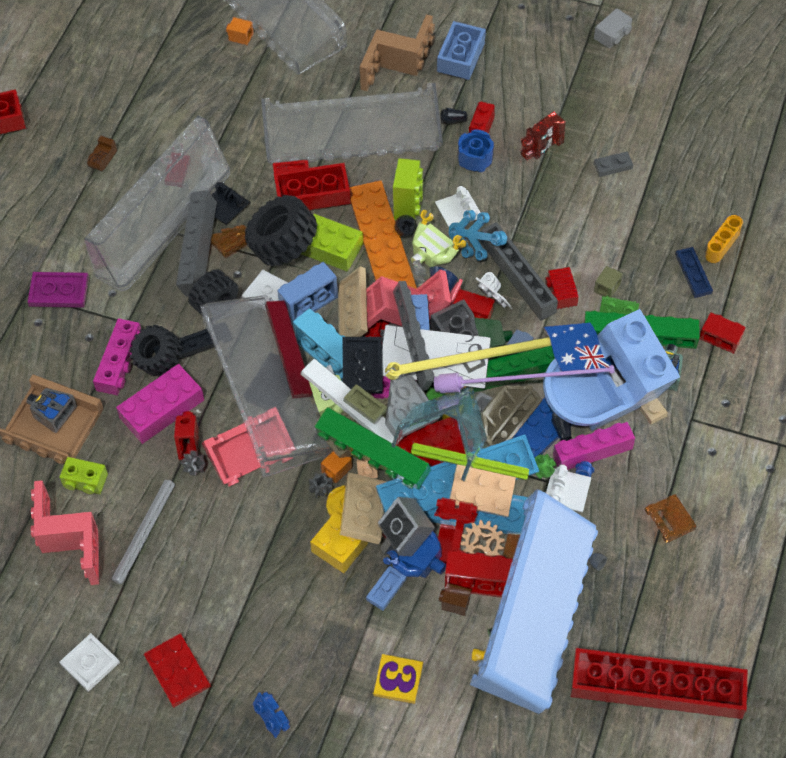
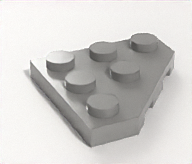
(403, 396)

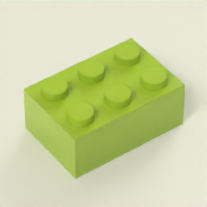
(407, 188)
(335, 243)

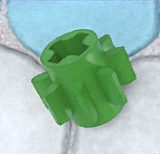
(545, 466)

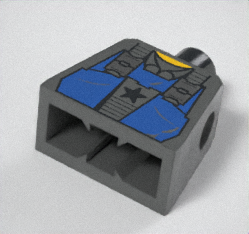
(51, 408)

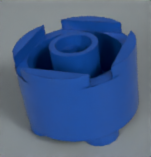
(475, 150)

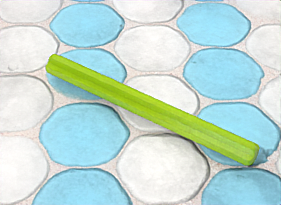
(460, 459)

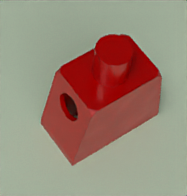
(186, 427)

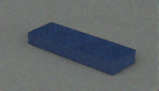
(693, 272)

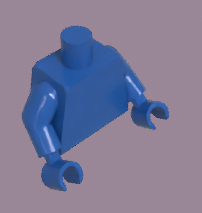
(422, 561)

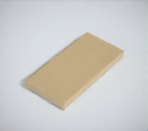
(352, 304)
(361, 509)

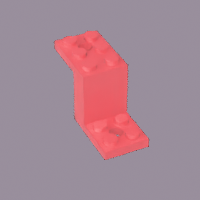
(383, 306)
(65, 532)

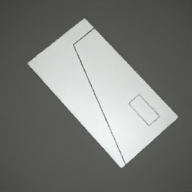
(436, 345)

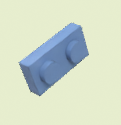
(421, 310)
(386, 588)

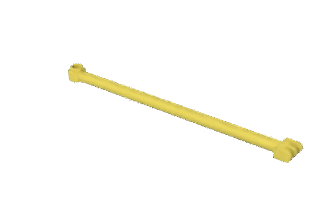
(464, 357)

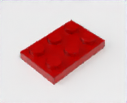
(177, 670)

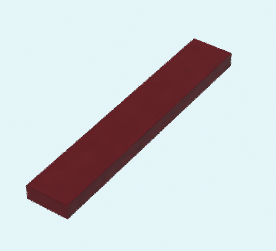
(288, 349)

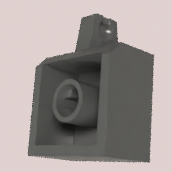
(404, 527)

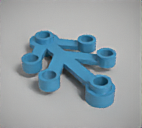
(497, 238)

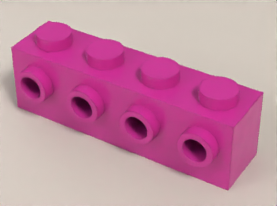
(116, 358)
(594, 446)

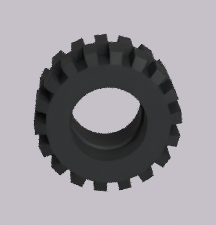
(212, 287)
(143, 348)

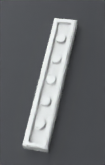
(336, 391)

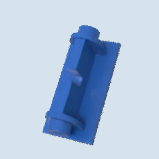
(265, 706)

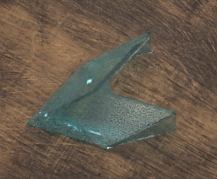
(459, 406)

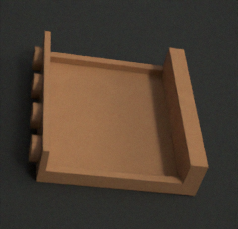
(67, 442)

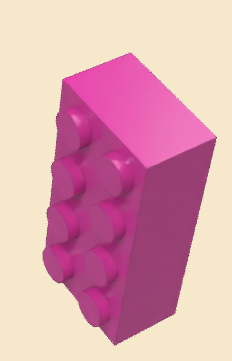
(160, 403)

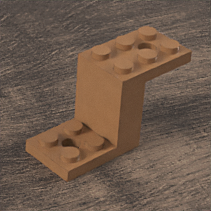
(396, 53)

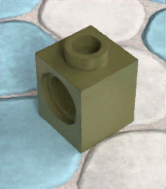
(608, 282)

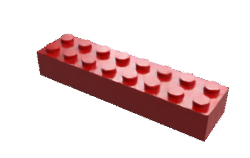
(659, 683)

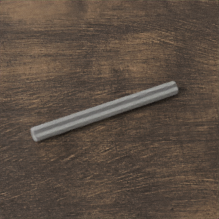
(143, 532)

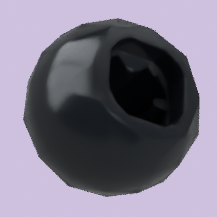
(405, 226)

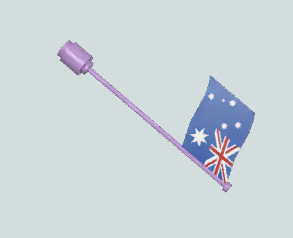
(574, 349)

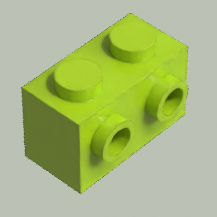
(83, 476)

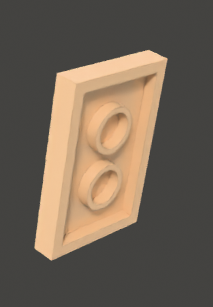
(485, 489)

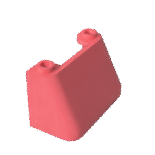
(231, 454)

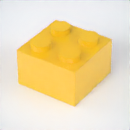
(335, 548)

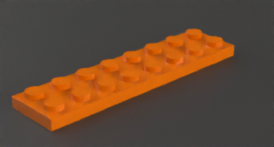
(379, 235)

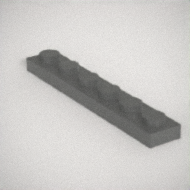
(412, 332)

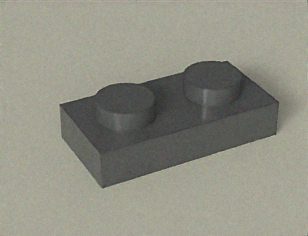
(613, 164)

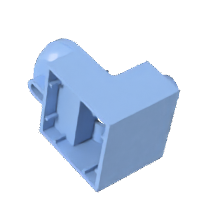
(593, 397)

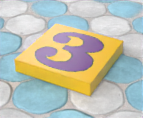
(398, 679)

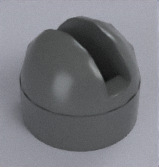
(598, 561)

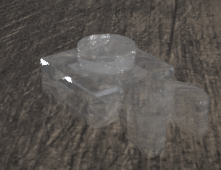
(419, 272)

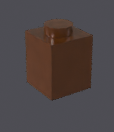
(455, 599)

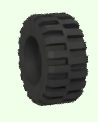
(281, 230)

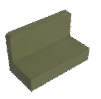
(365, 404)

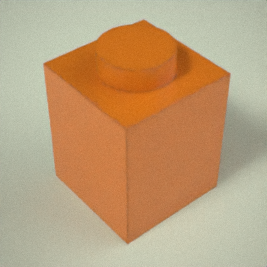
(240, 31)
(336, 467)

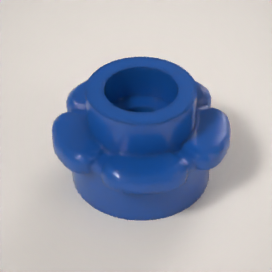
(584, 468)

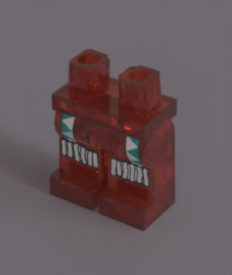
(542, 136)

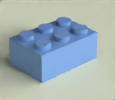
(461, 50)
(309, 290)

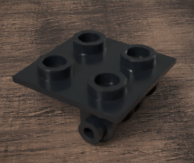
(228, 203)

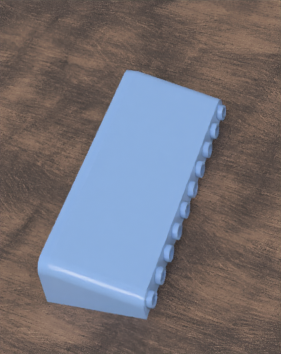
(537, 604)

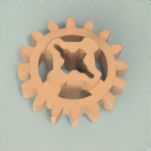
(491, 537)

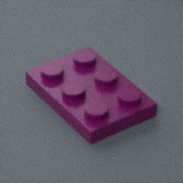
(58, 289)

